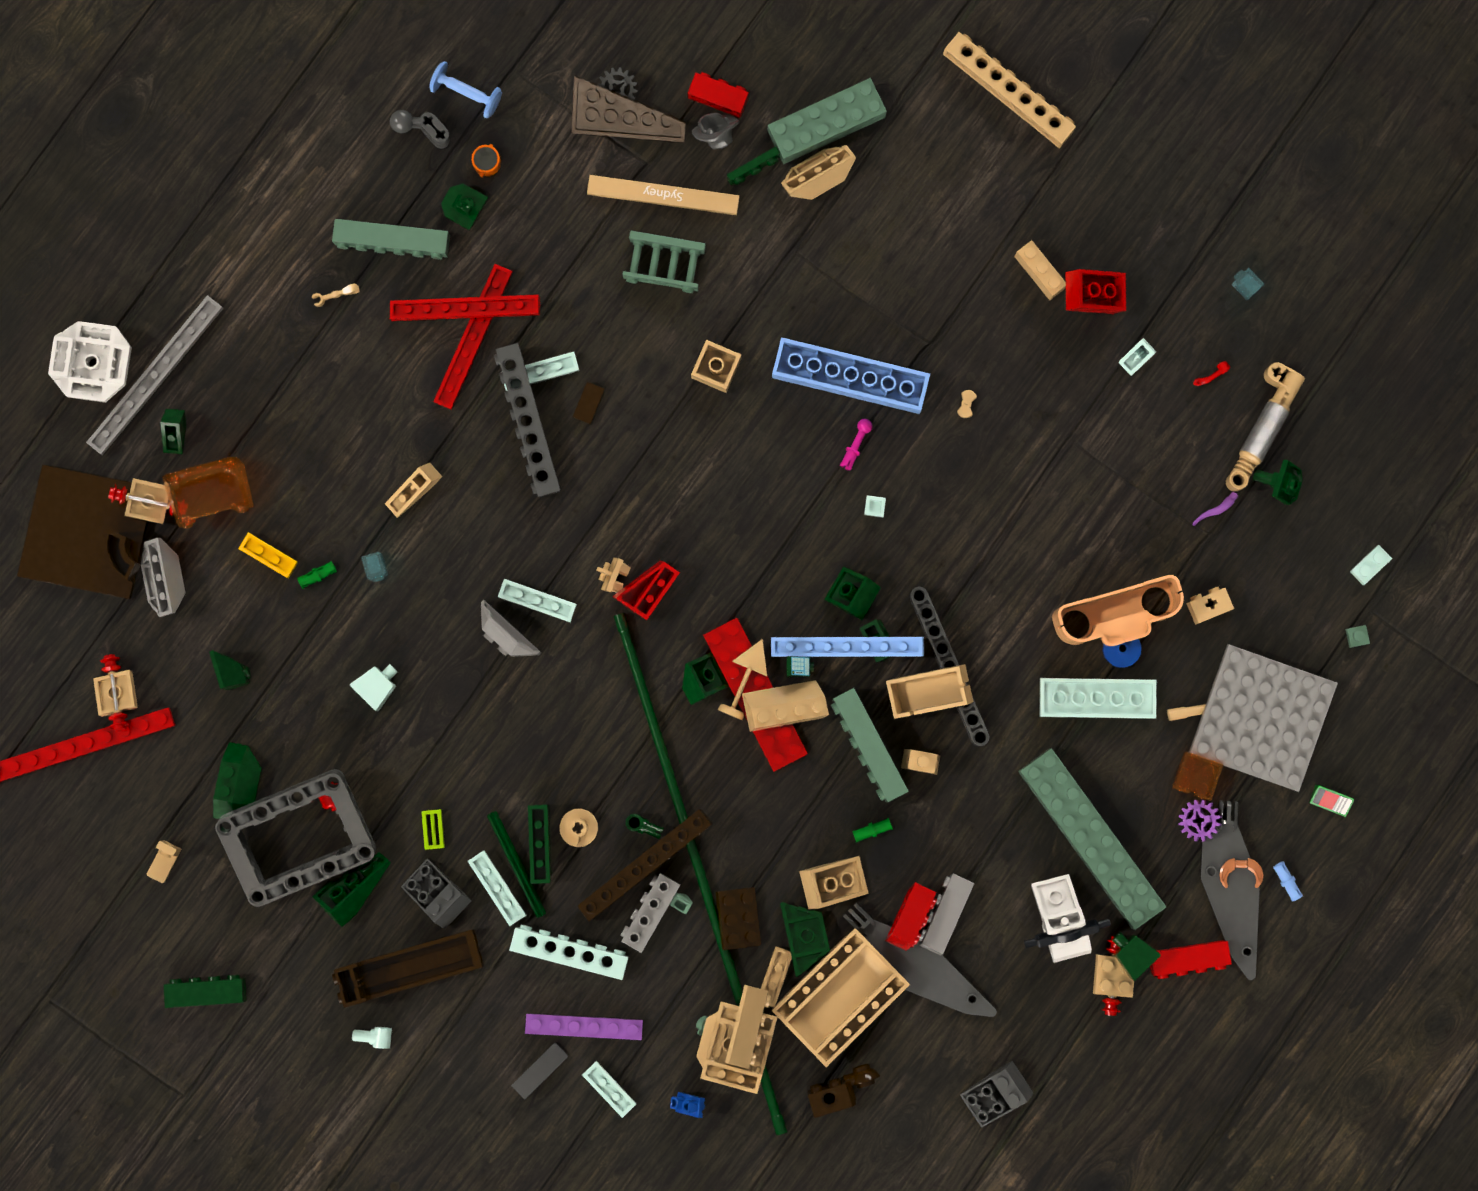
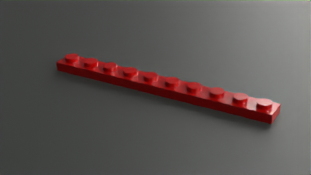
(85, 744)

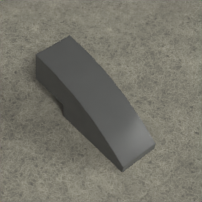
(539, 1070)

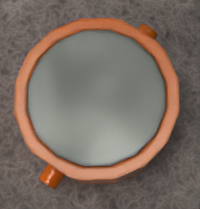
(486, 160)

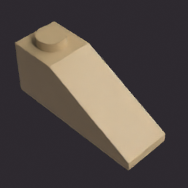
(413, 489)

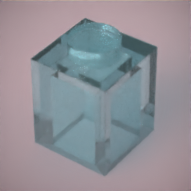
(1247, 283)
(374, 566)

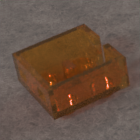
(1197, 776)

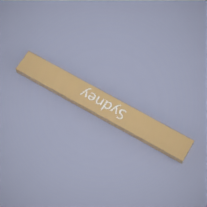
(663, 195)

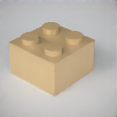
(716, 366)

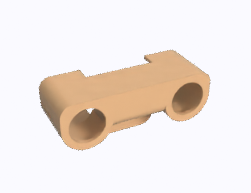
(1120, 614)

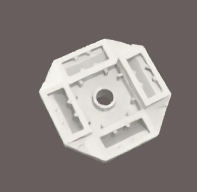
(76, 348)

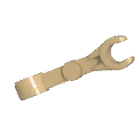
(349, 290)

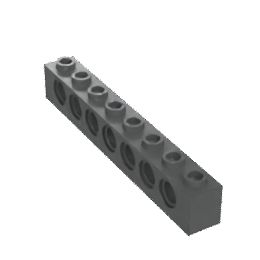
(513, 353)

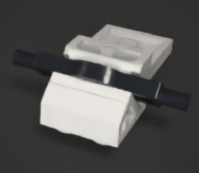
(1062, 920)

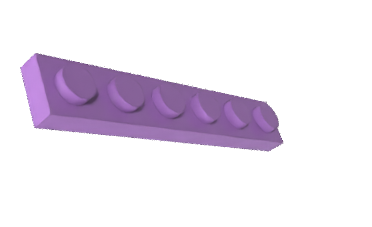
(584, 1026)

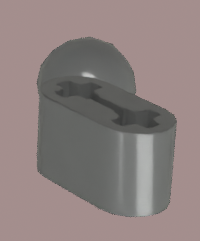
(402, 122)

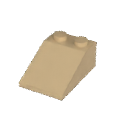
(833, 882)

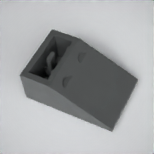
(436, 894)
(997, 1094)

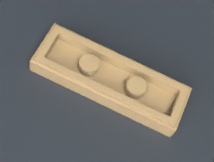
(776, 973)

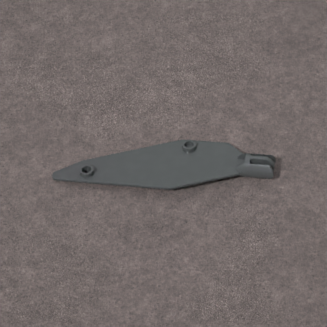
(1237, 905)
(924, 970)

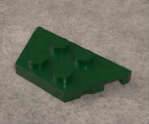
(805, 936)

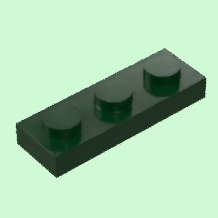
(754, 166)

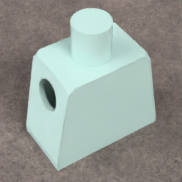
(375, 686)

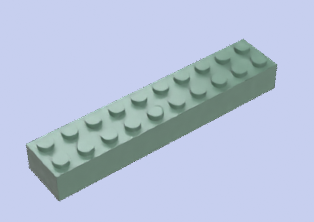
(1092, 839)

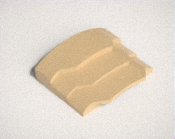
(715, 1046)

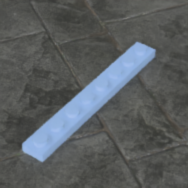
(846, 646)

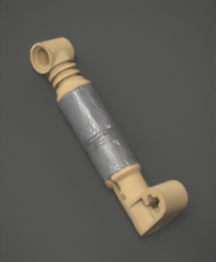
(1267, 425)

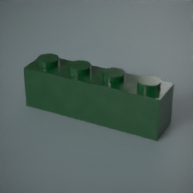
(539, 844)
(205, 992)

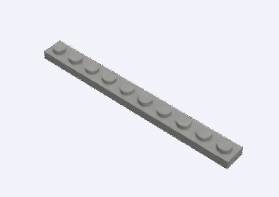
(154, 375)

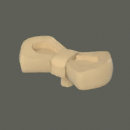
(965, 410)

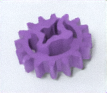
(1201, 829)

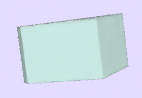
(1137, 356)

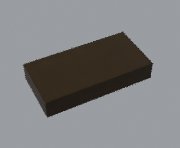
(588, 403)

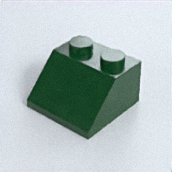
(852, 593)

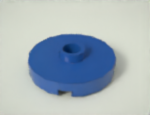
(1123, 659)

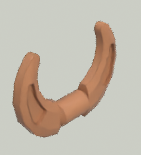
(1230, 865)

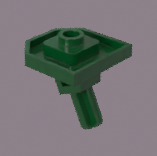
(463, 205)
(1285, 483)

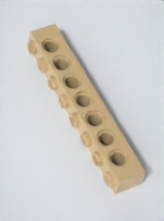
(1011, 99)

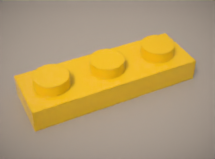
(268, 555)

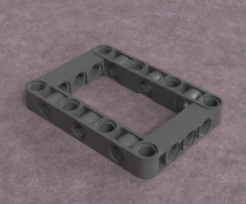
(307, 873)

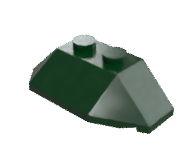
(236, 780)

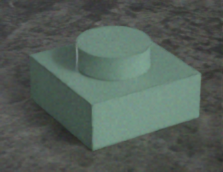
(1357, 636)

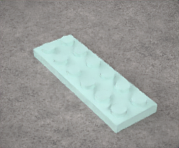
(1097, 698)

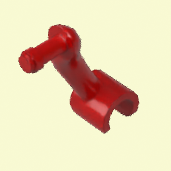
(1223, 367)

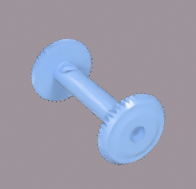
(439, 77)

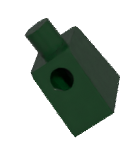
(1134, 955)

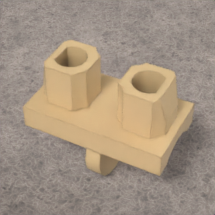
(616, 567)

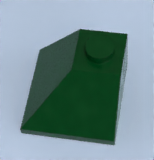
(229, 671)
(703, 678)

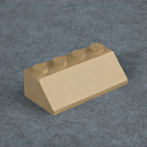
(784, 705)
(747, 1026)

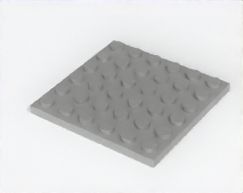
(1263, 717)

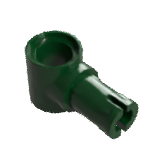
(645, 826)

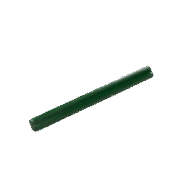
(516, 864)

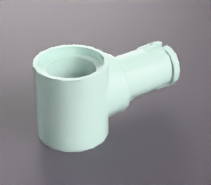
(378, 1037)

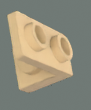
(163, 861)

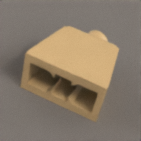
(920, 761)

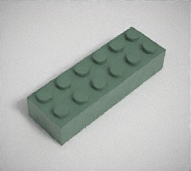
(827, 121)
(870, 746)

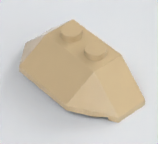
(819, 173)

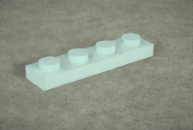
(548, 369)
(537, 600)
(497, 888)

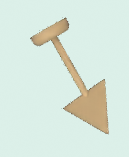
(753, 660)

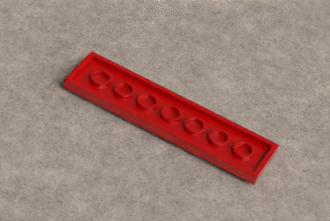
(727, 643)

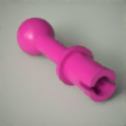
(864, 426)

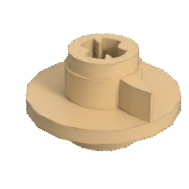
(578, 827)

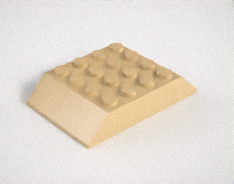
(840, 997)

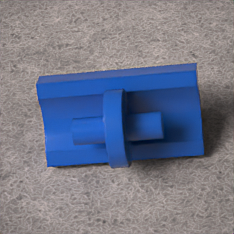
(688, 1104)

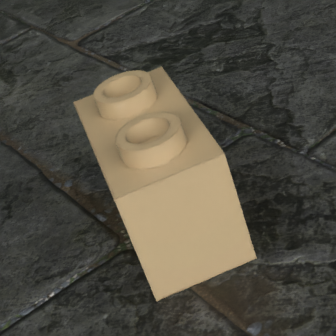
(1202, 613)

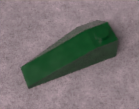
(347, 895)

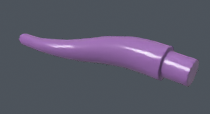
(1224, 506)

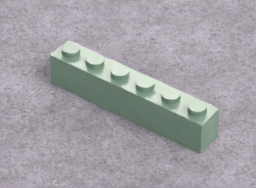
(391, 238)

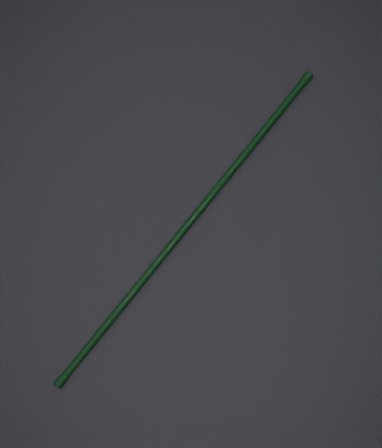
(623, 629)

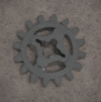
(612, 80)

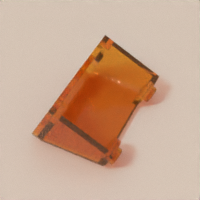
(208, 490)

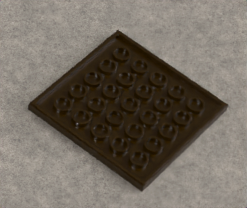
(70, 532)

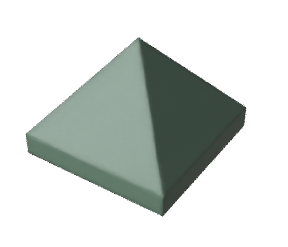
(681, 902)

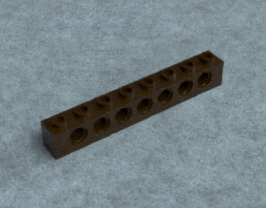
(645, 864)

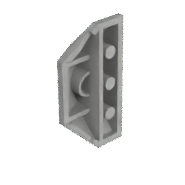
(162, 577)
(504, 634)

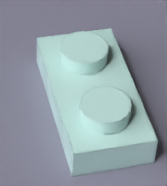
(1370, 565)

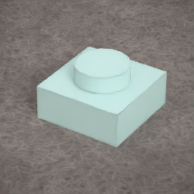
(875, 506)

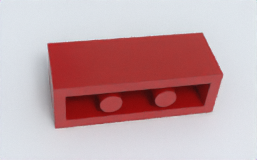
(718, 94)

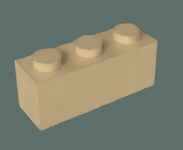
(1040, 270)

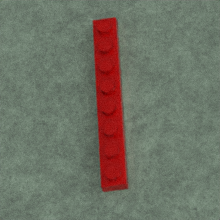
(465, 307)
(470, 342)

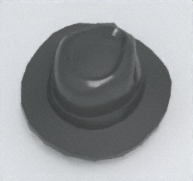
(715, 129)

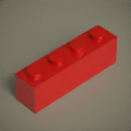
(1191, 957)

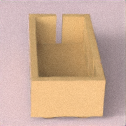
(929, 691)

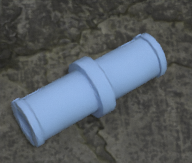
(1287, 881)

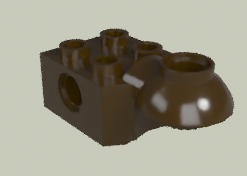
(841, 1089)

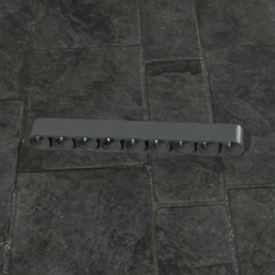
(933, 641)

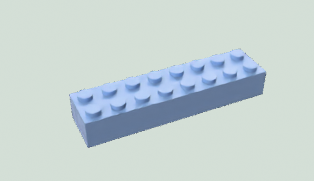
(850, 375)

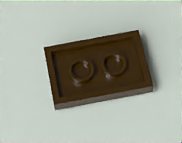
(738, 918)

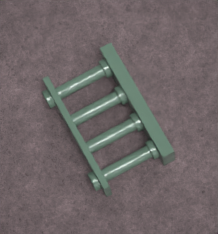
(658, 243)

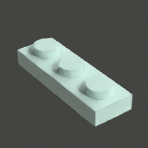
(609, 1089)

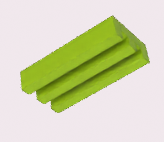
(425, 829)

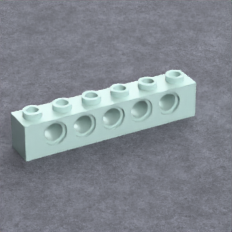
(520, 945)

